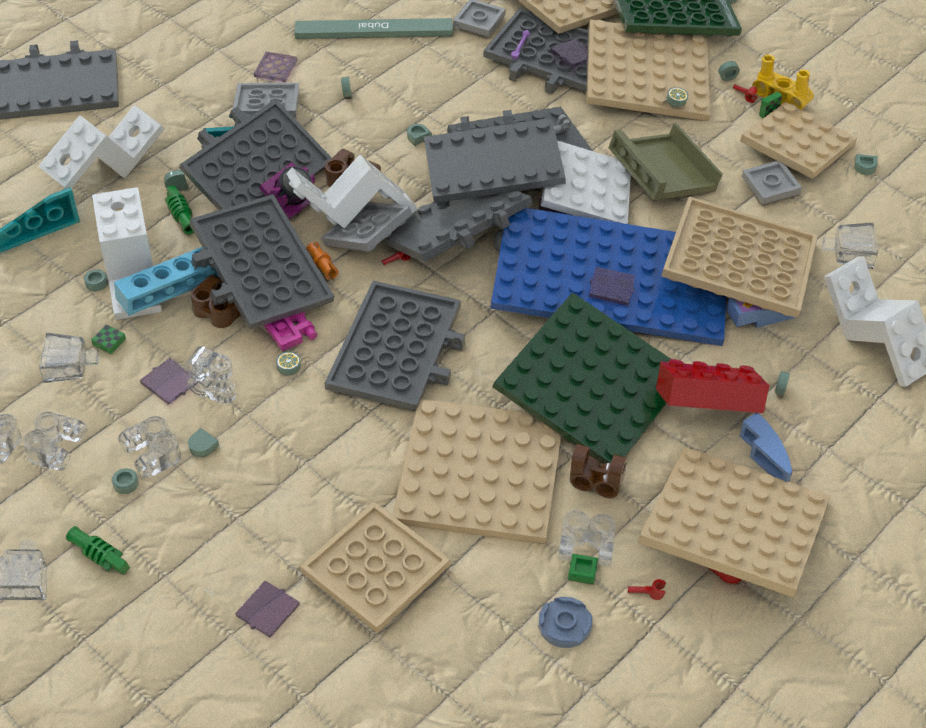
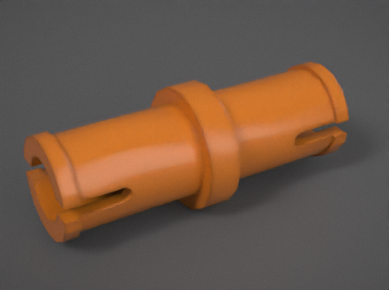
(322, 260)

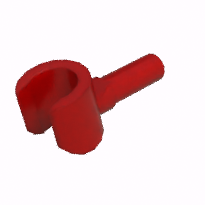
(750, 94)
(399, 255)
(651, 590)

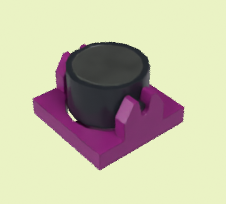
(284, 192)

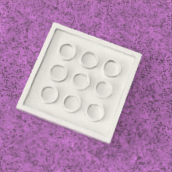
(594, 186)

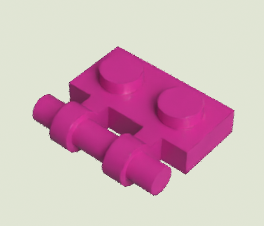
(289, 335)

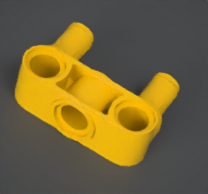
(792, 91)

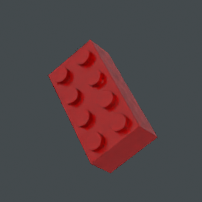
(712, 386)

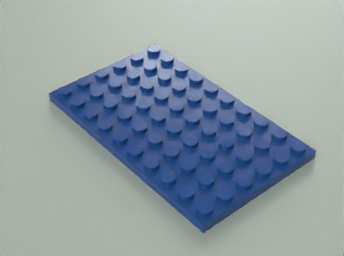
(556, 254)

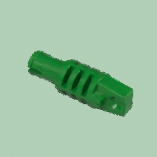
(179, 208)
(98, 550)

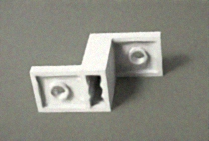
(86, 143)
(349, 191)
(123, 240)
(879, 320)

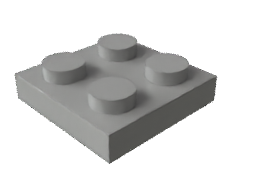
(479, 17)
(771, 182)

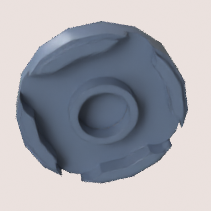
(565, 622)

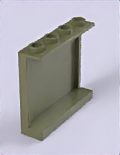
(666, 163)

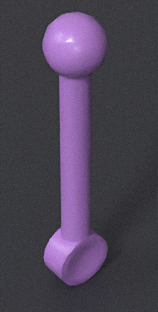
(515, 54)

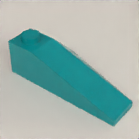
(45, 217)

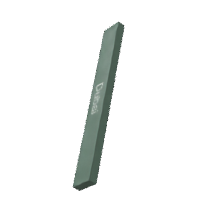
(373, 28)

